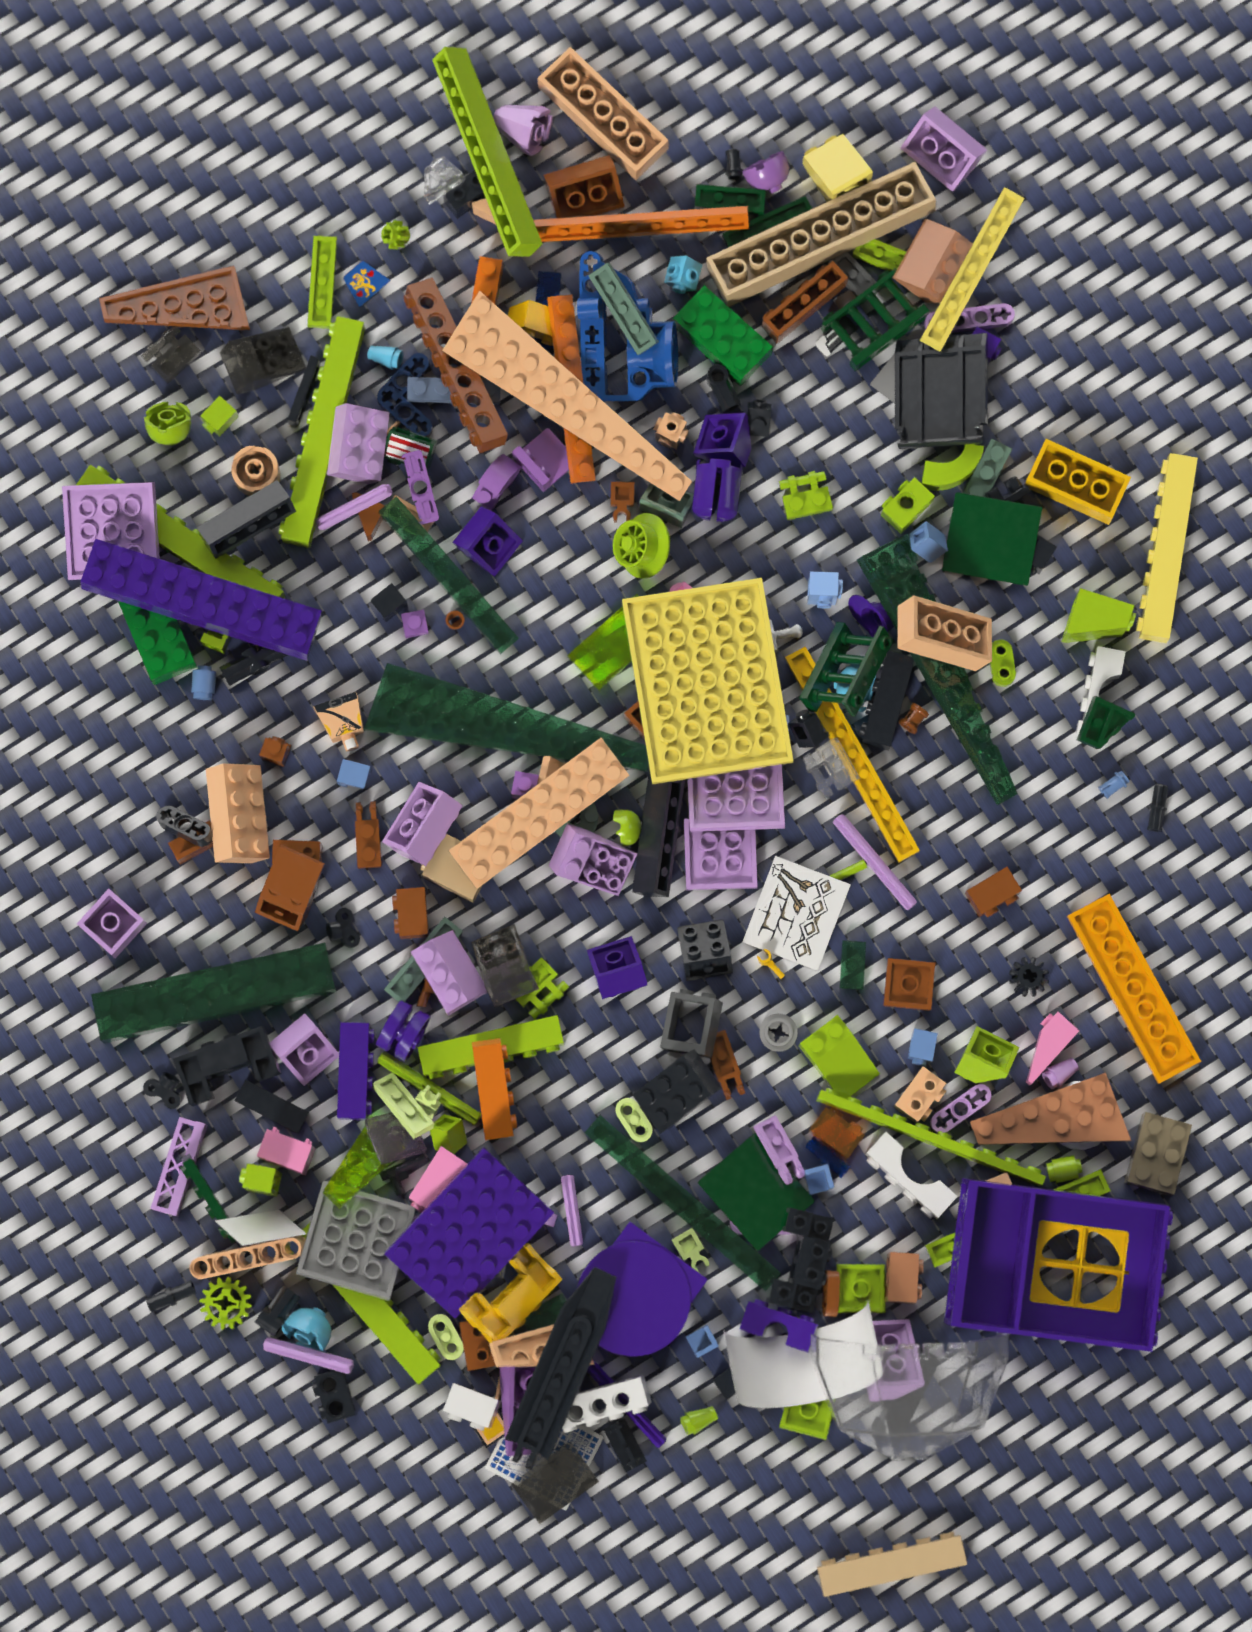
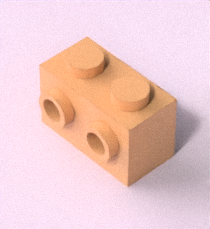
(920, 1095)

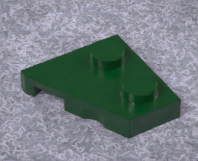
(1102, 722)

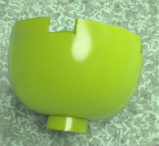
(168, 423)

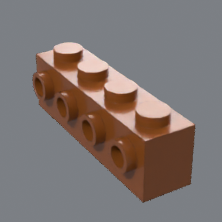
(804, 302)

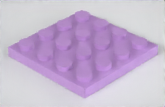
(112, 513)
(737, 800)

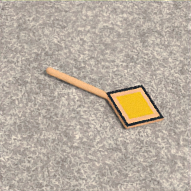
(496, 1432)

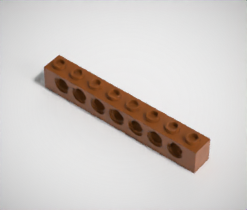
(484, 438)

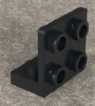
(705, 950)

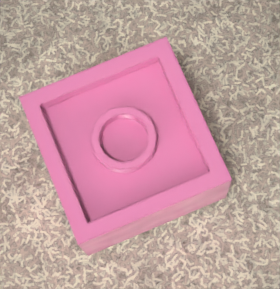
(286, 1151)

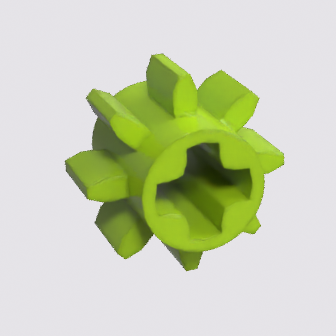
(395, 234)

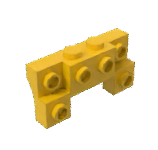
(516, 1300)

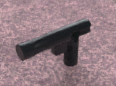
(401, 1172)

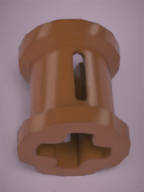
(913, 718)

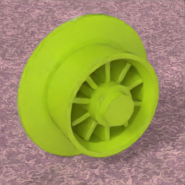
(642, 545)

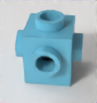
(683, 274)

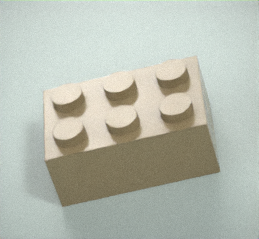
(1158, 1154)

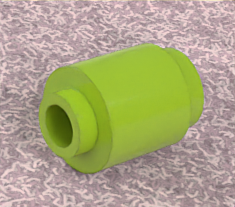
(1064, 1169)

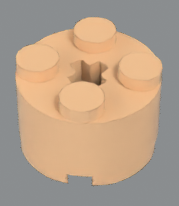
(249, 459)

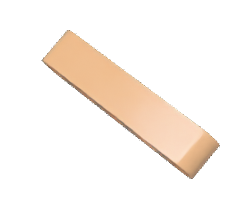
(238, 1260)

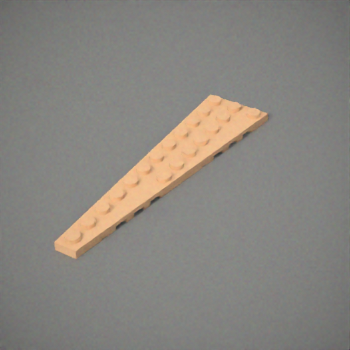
(519, 365)

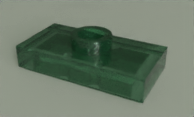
(852, 965)

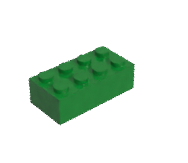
(722, 335)
(159, 643)

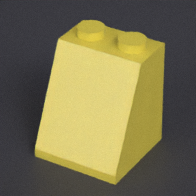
(836, 167)

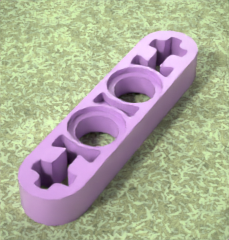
(970, 323)

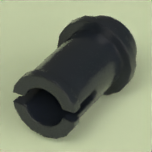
(734, 168)

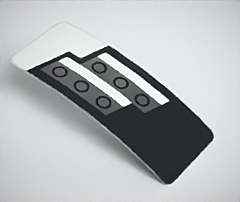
(830, 339)

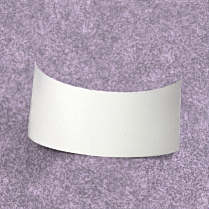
(779, 1376)

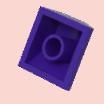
(725, 438)

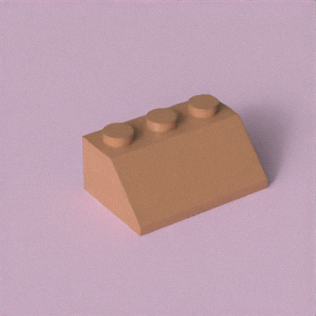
(932, 261)

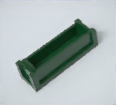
(720, 197)

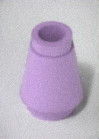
(1059, 1073)

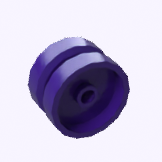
(402, 1030)

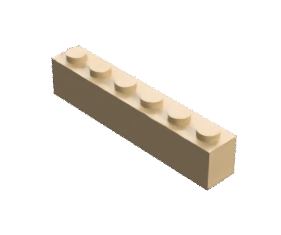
(891, 1565)

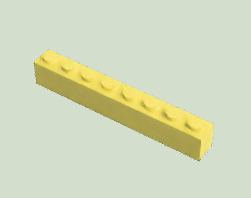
(1167, 548)

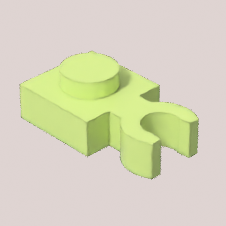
(429, 1101)
(689, 1247)

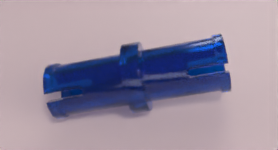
(827, 1156)

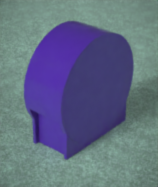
(648, 1295)

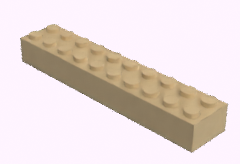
(821, 234)

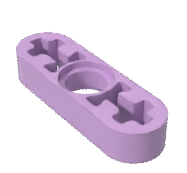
(971, 1093)

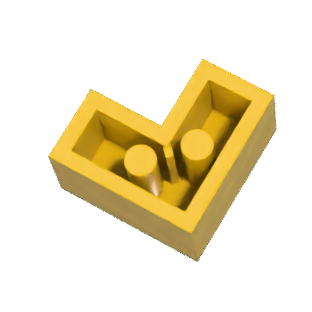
(533, 319)

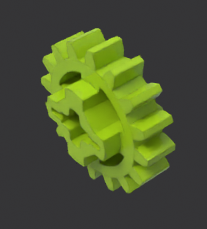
(227, 1291)

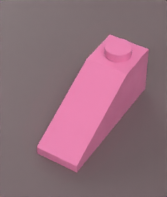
(1050, 1042)

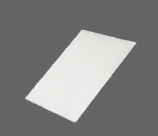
(260, 1227)

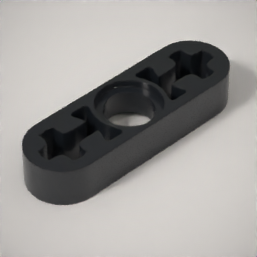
(180, 818)

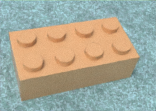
(944, 633)
(237, 813)

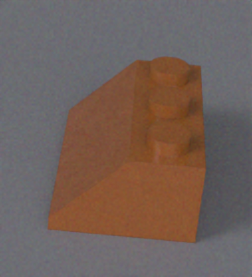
(585, 189)

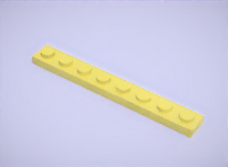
(972, 269)

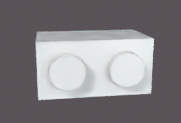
(471, 1406)

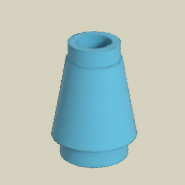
(387, 356)

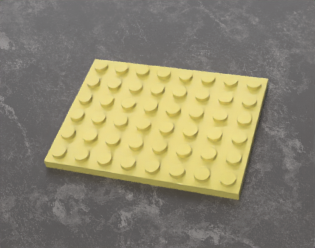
(707, 681)

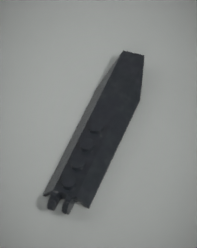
(562, 1367)

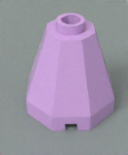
(524, 126)

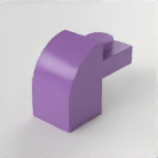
(496, 480)

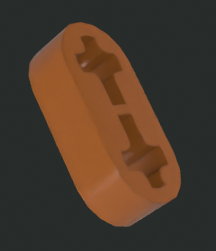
(830, 1294)

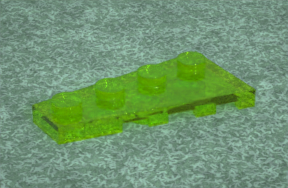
(355, 1171)

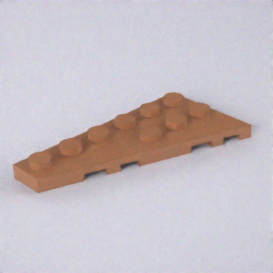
(1067, 1115)

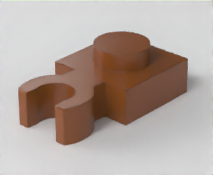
(622, 497)

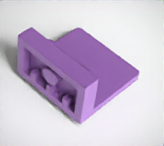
(543, 459)

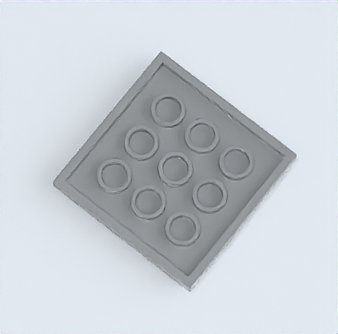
(350, 1243)

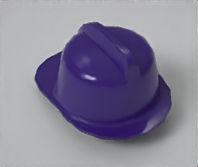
(869, 614)

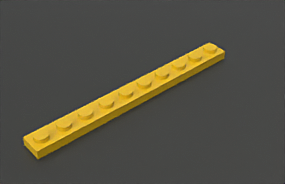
(869, 784)

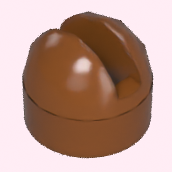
(457, 624)

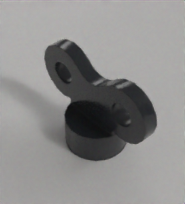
(342, 929)
(164, 1089)

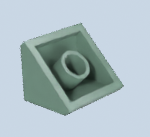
(665, 506)

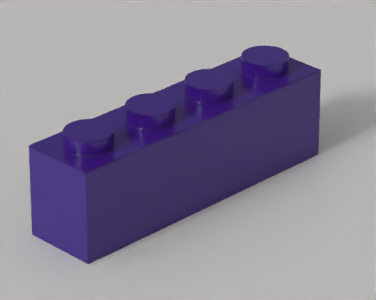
(354, 1071)

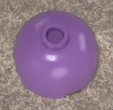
(768, 173)

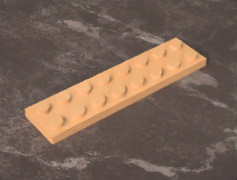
(538, 813)

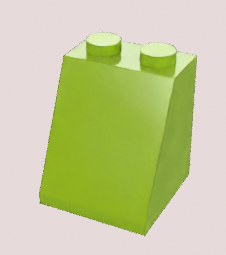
(1097, 618)

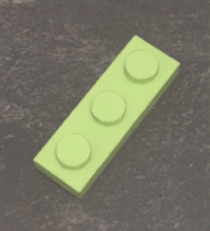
(403, 1105)

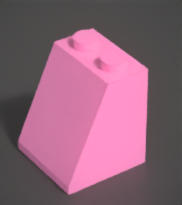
(435, 1178)

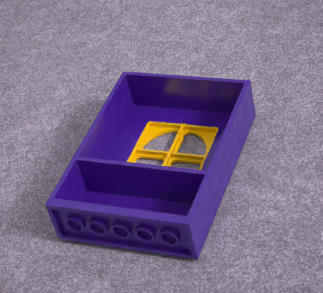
(1000, 1257)

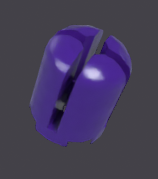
(729, 489)

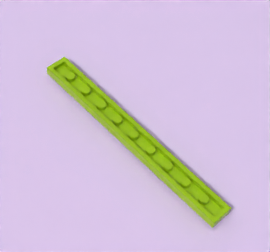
(941, 1140)

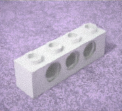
(635, 1389)

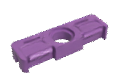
(425, 502)

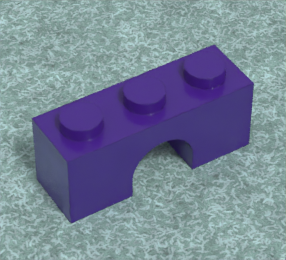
(760, 1317)

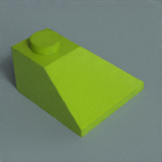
(986, 1057)

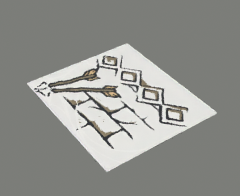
(796, 913)

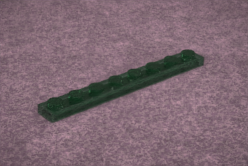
(448, 575)

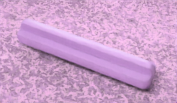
(572, 1211)

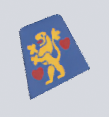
(364, 282)

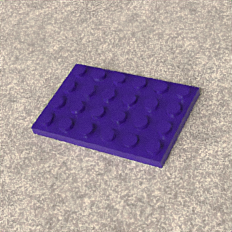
(469, 1232)

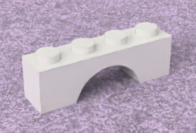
(1106, 666)
(932, 1197)

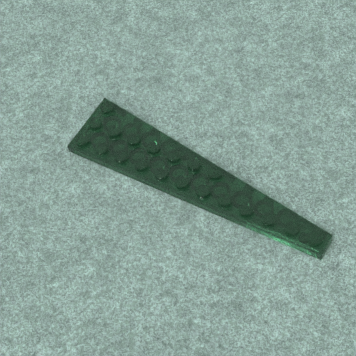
(449, 713)

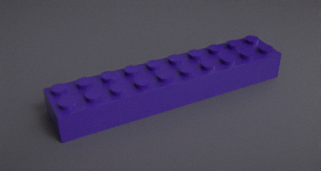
(201, 599)

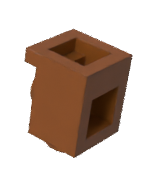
(275, 751)

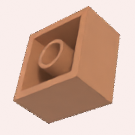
(902, 1278)

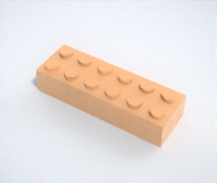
(603, 113)

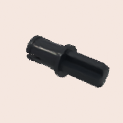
(1157, 808)

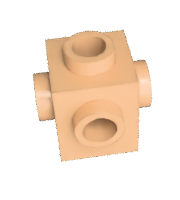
(667, 437)

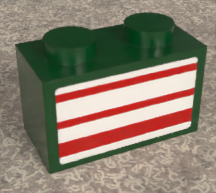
(403, 441)

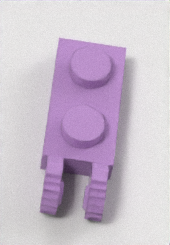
(779, 1148)

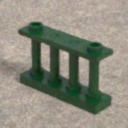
(878, 342)
(830, 660)

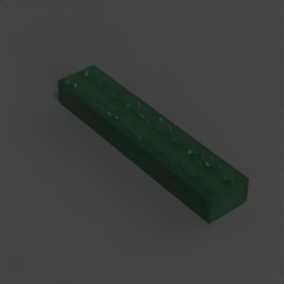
(213, 993)

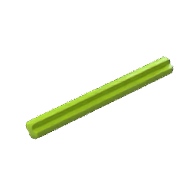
(420, 1082)

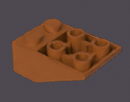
(289, 888)

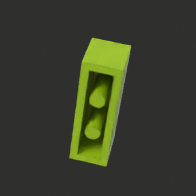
(260, 1179)

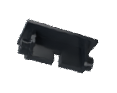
(625, 1445)

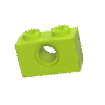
(900, 517)

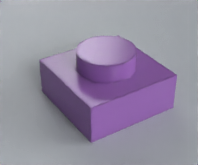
(414, 623)

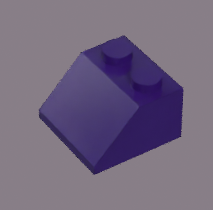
(487, 541)
(617, 967)

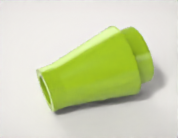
(697, 1420)

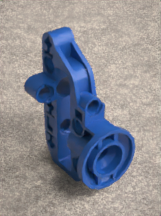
(658, 363)

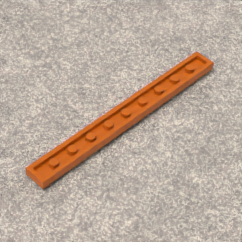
(642, 224)

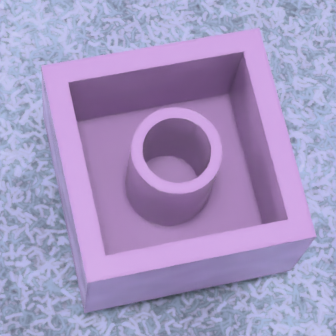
(112, 923)

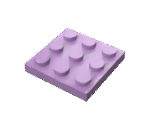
(720, 859)

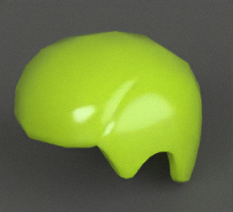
(630, 826)

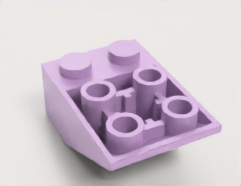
(592, 860)

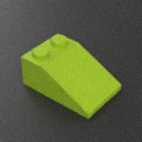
(839, 1058)

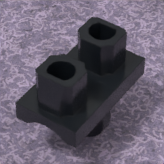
(1015, 489)

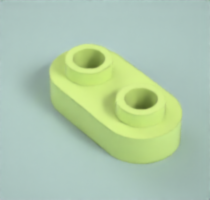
(634, 1120)
(445, 1337)

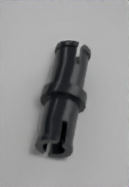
(171, 1296)

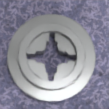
(788, 1027)

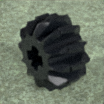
(1032, 970)

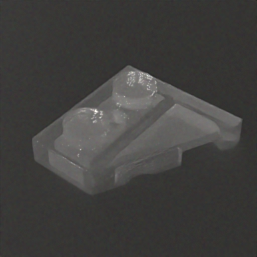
(440, 178)

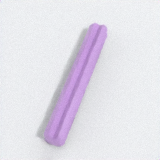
(354, 506)
(308, 1355)

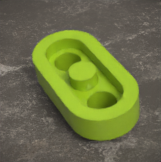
(1002, 662)

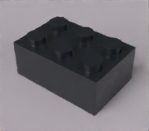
(677, 1091)

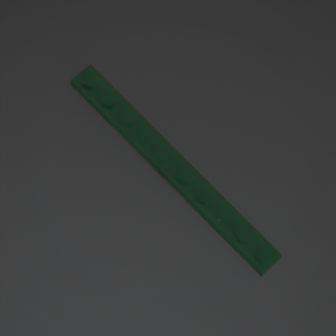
(682, 1203)

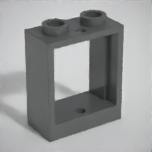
(710, 1029)

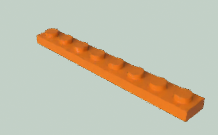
(567, 353)

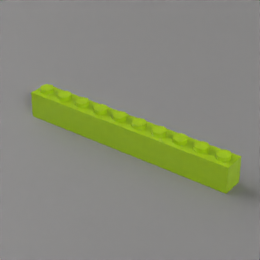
(487, 152)
(312, 465)
(190, 548)

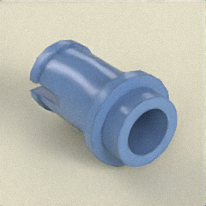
(1114, 784)

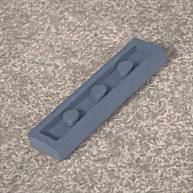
(433, 391)

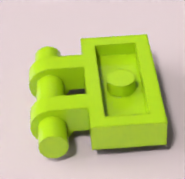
(806, 502)
(544, 976)

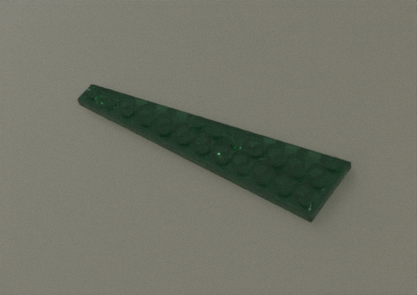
(895, 579)

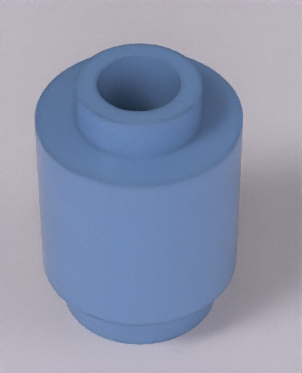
(203, 683)

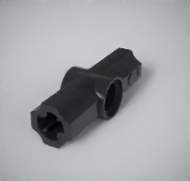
(251, 662)

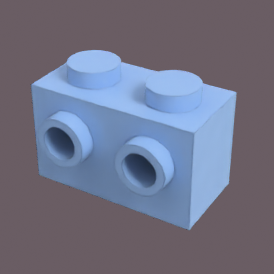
(824, 589)

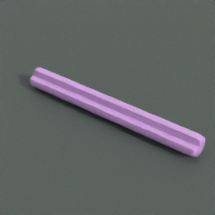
(874, 862)

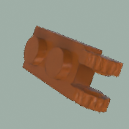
(367, 838)
(725, 1064)

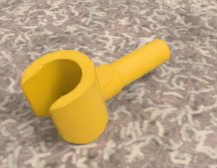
(771, 964)

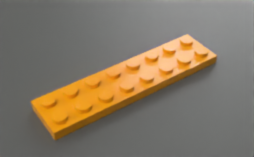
(1133, 988)

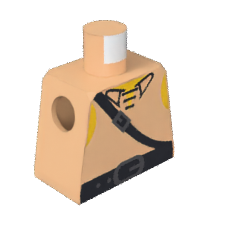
(342, 719)

